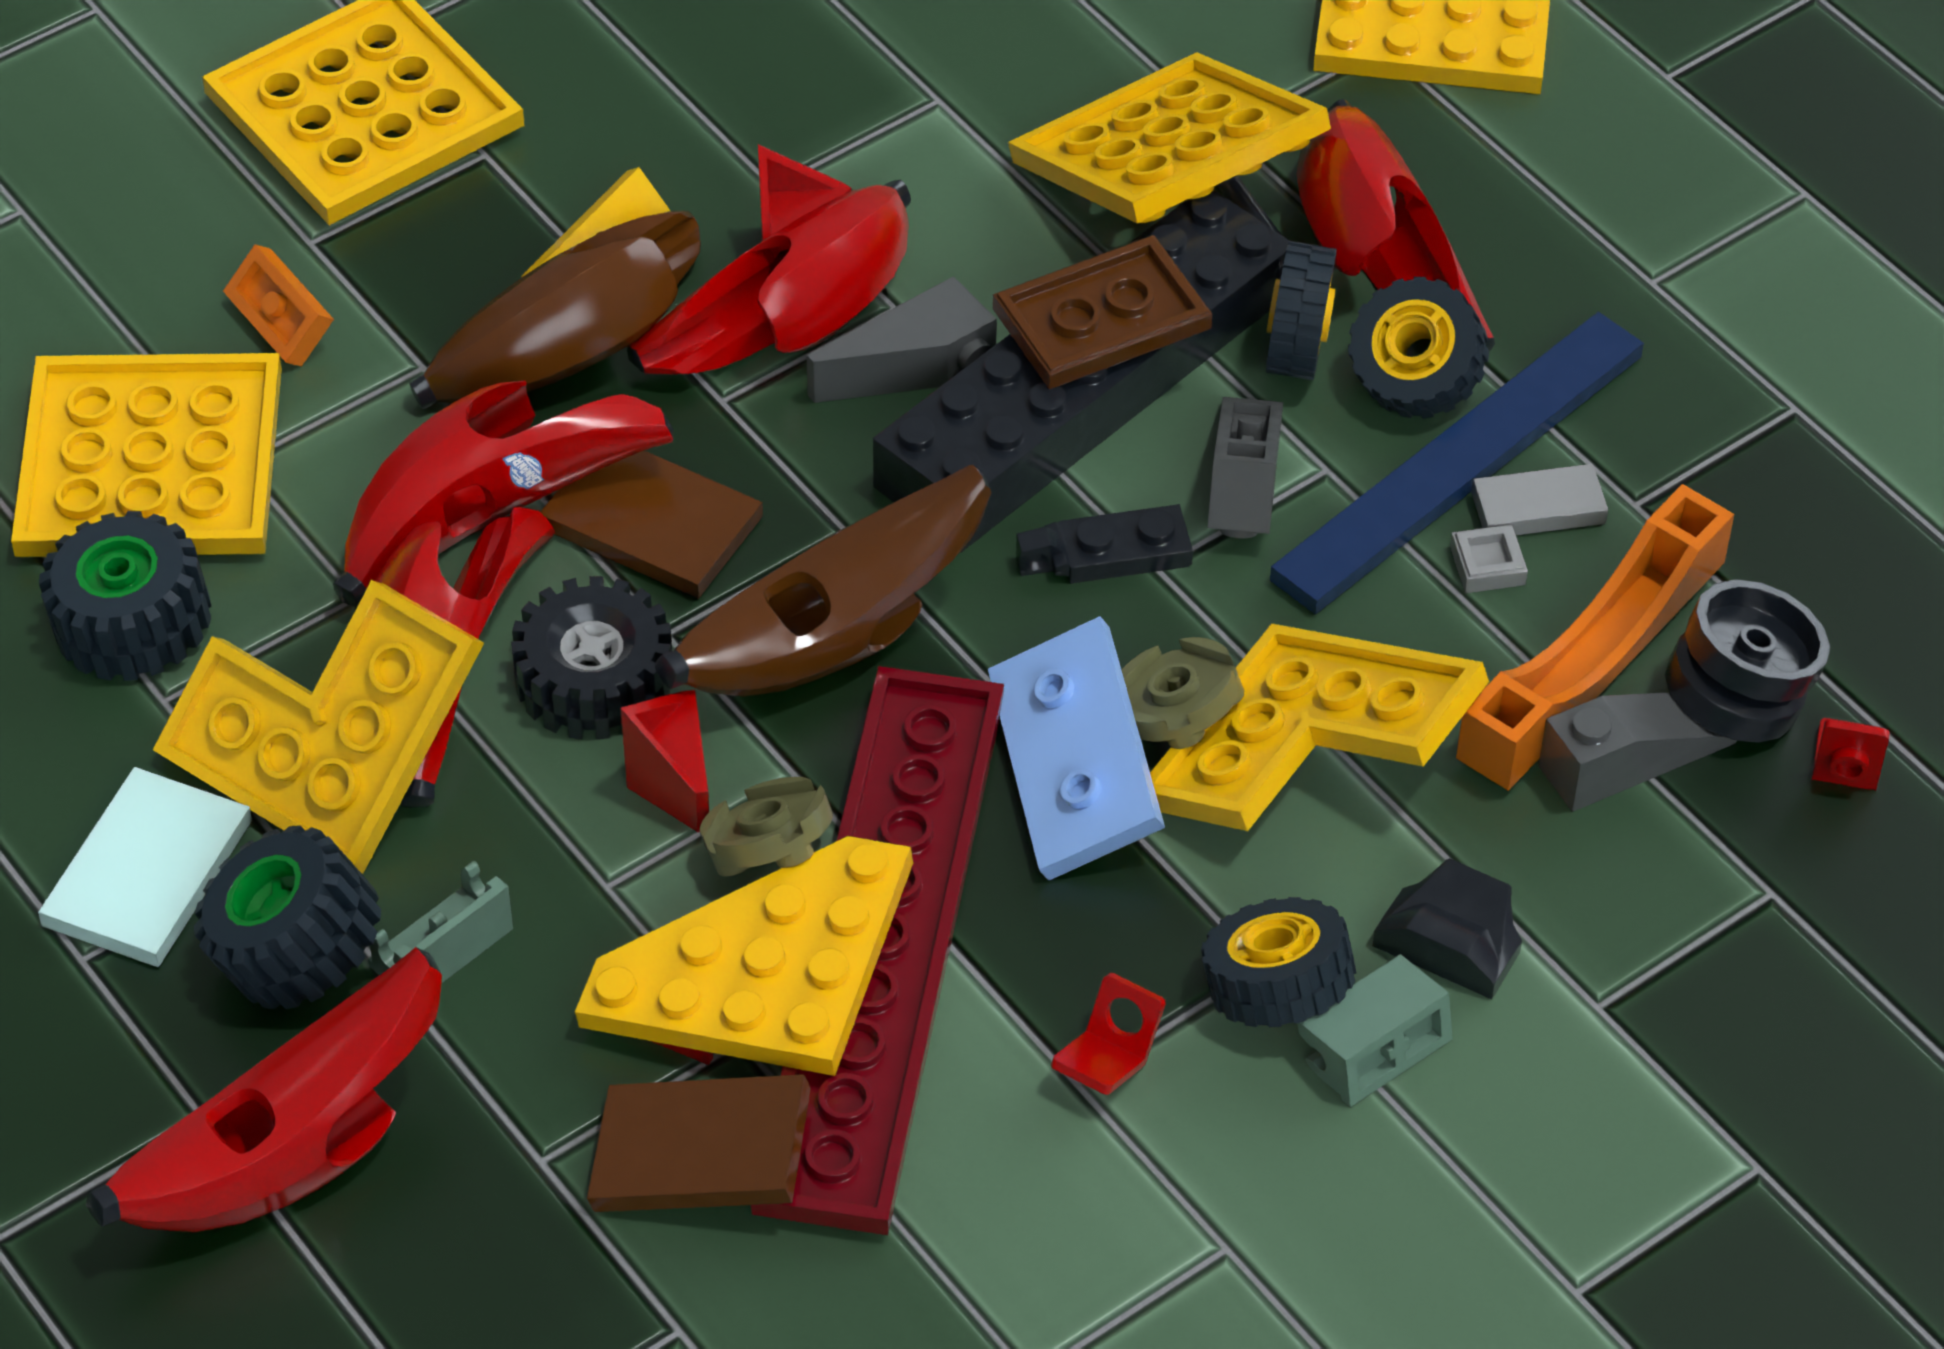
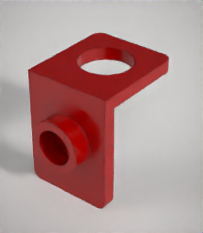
(1850, 753)
(1104, 1053)

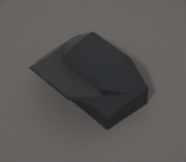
(1454, 927)

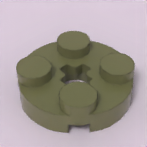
(1181, 690)
(769, 827)

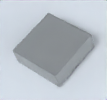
(1488, 558)

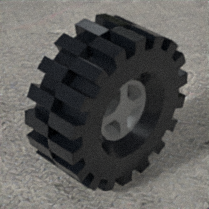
(594, 627)

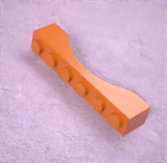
(1655, 579)

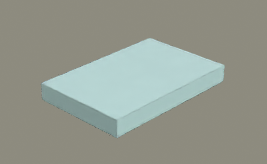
(145, 866)

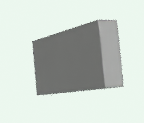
(1541, 499)

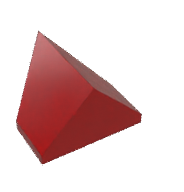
(790, 190)
(667, 755)

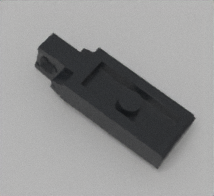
(1107, 545)

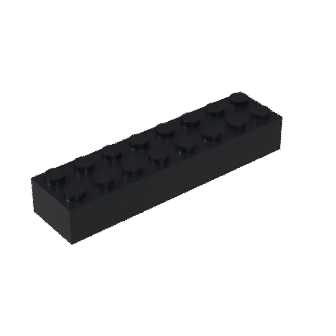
(1027, 435)

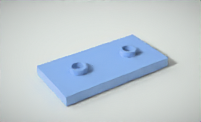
(1076, 749)

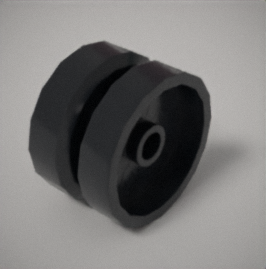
(1747, 661)

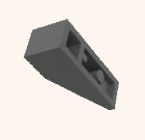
(904, 348)
(1245, 467)
(1620, 744)

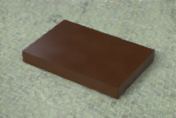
(1102, 311)
(656, 520)
(699, 1143)

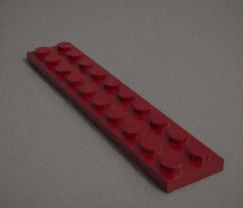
(923, 789)

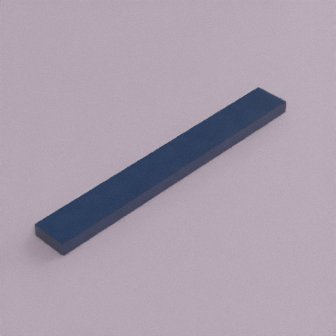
(1445, 468)

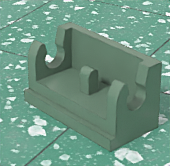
(453, 929)
(1378, 1029)

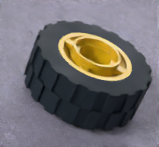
(1301, 310)
(1398, 319)
(1278, 962)

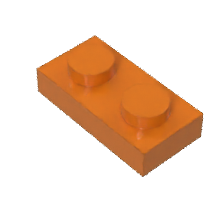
(278, 305)

